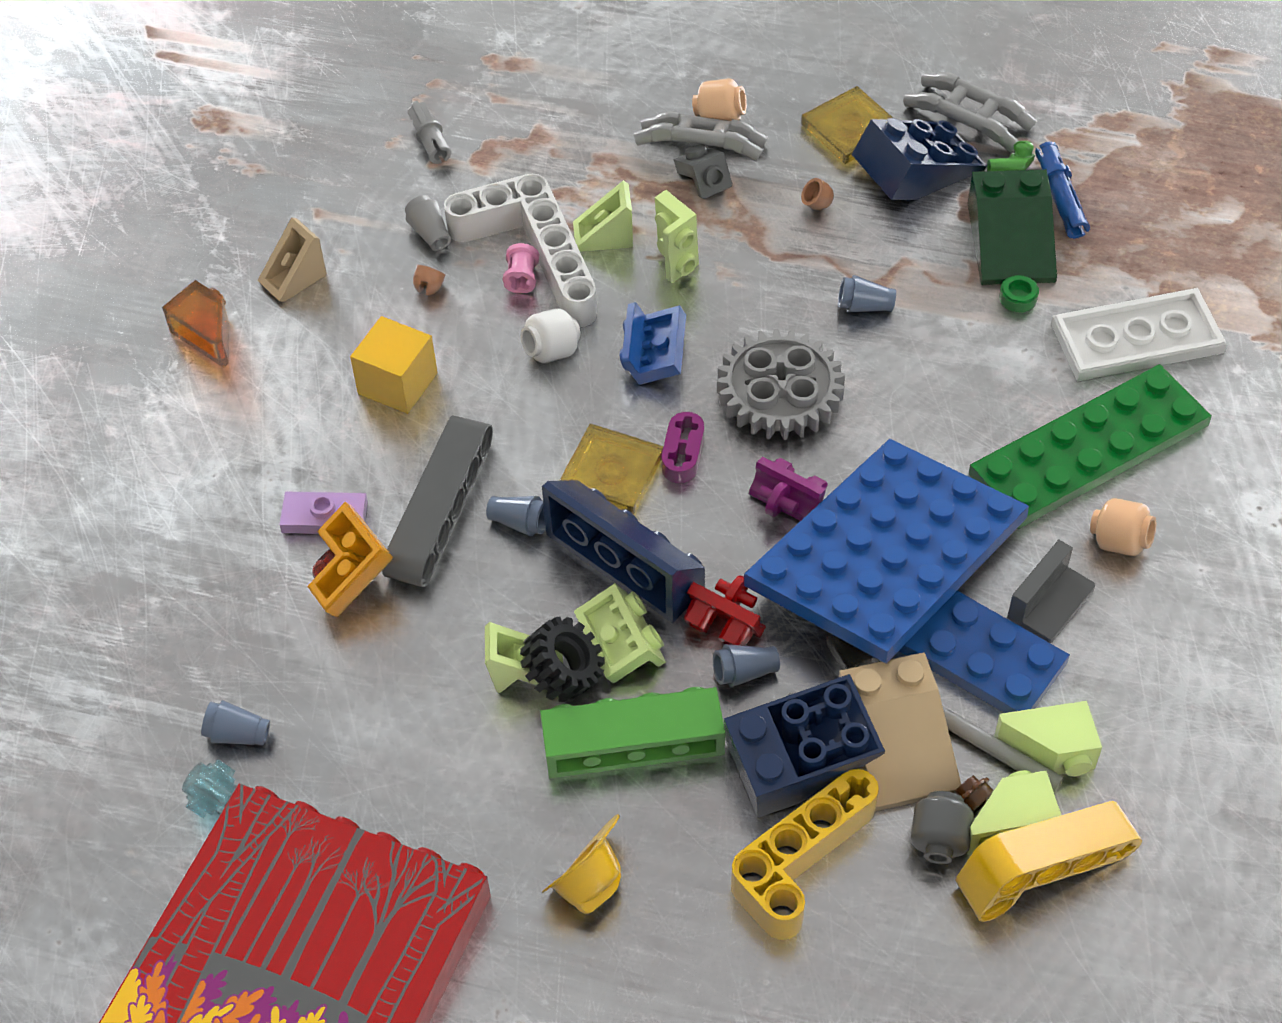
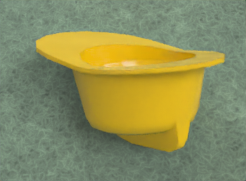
(592, 875)

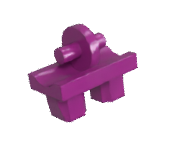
(785, 490)

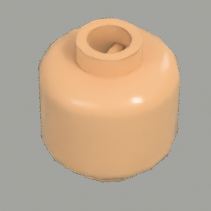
(720, 100)
(1123, 527)

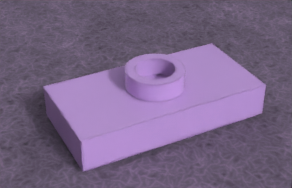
(310, 510)

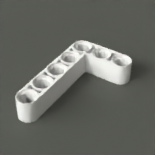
(528, 204)

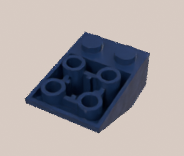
(915, 156)
(801, 743)

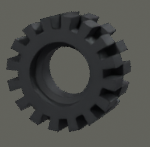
(550, 671)

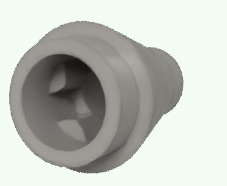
(426, 219)

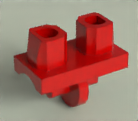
(707, 605)

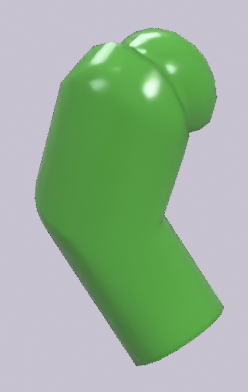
(1019, 160)

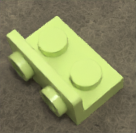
(676, 236)
(621, 631)

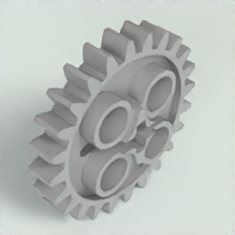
(780, 384)

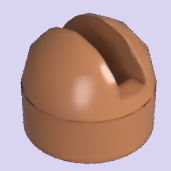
(817, 194)
(427, 277)

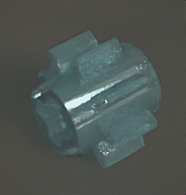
(209, 788)

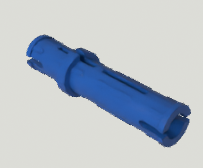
(1062, 190)

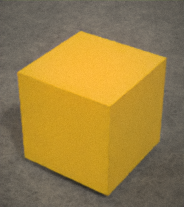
(394, 364)

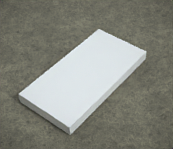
(1138, 334)

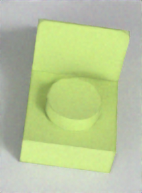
(504, 656)

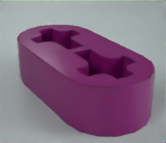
(690, 448)

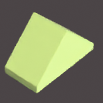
(606, 222)

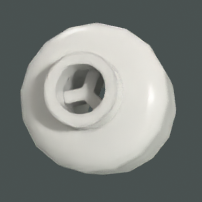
(550, 335)

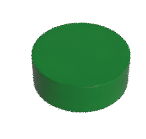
(1019, 293)

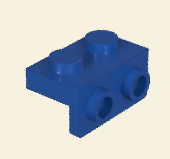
(653, 343)

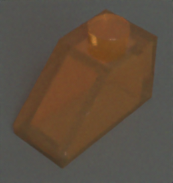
(200, 320)

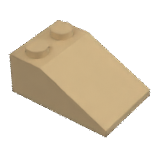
(911, 727)

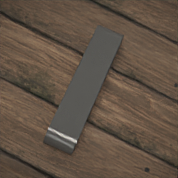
(438, 500)

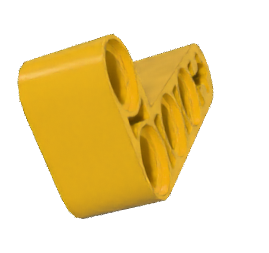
(812, 845)
(1043, 854)

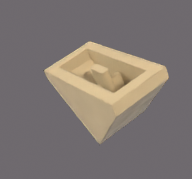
(294, 262)

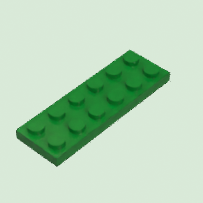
(1093, 443)

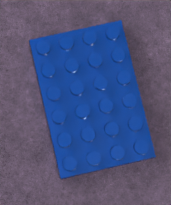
(886, 549)

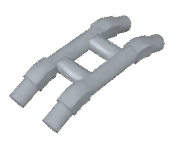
(982, 119)
(701, 130)

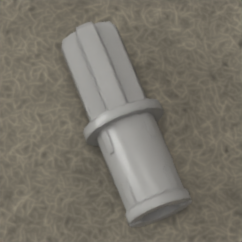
(428, 132)

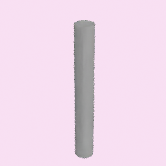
(997, 748)

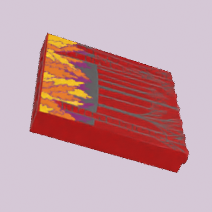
(303, 925)

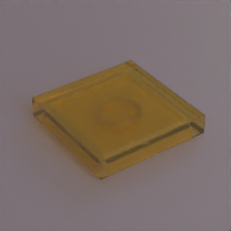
(843, 121)
(614, 465)

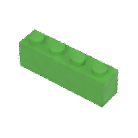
(633, 732)

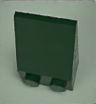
(1012, 225)

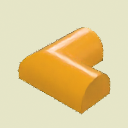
(356, 560)

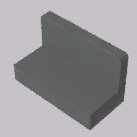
(1050, 594)

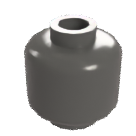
(942, 826)

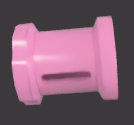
(521, 264)

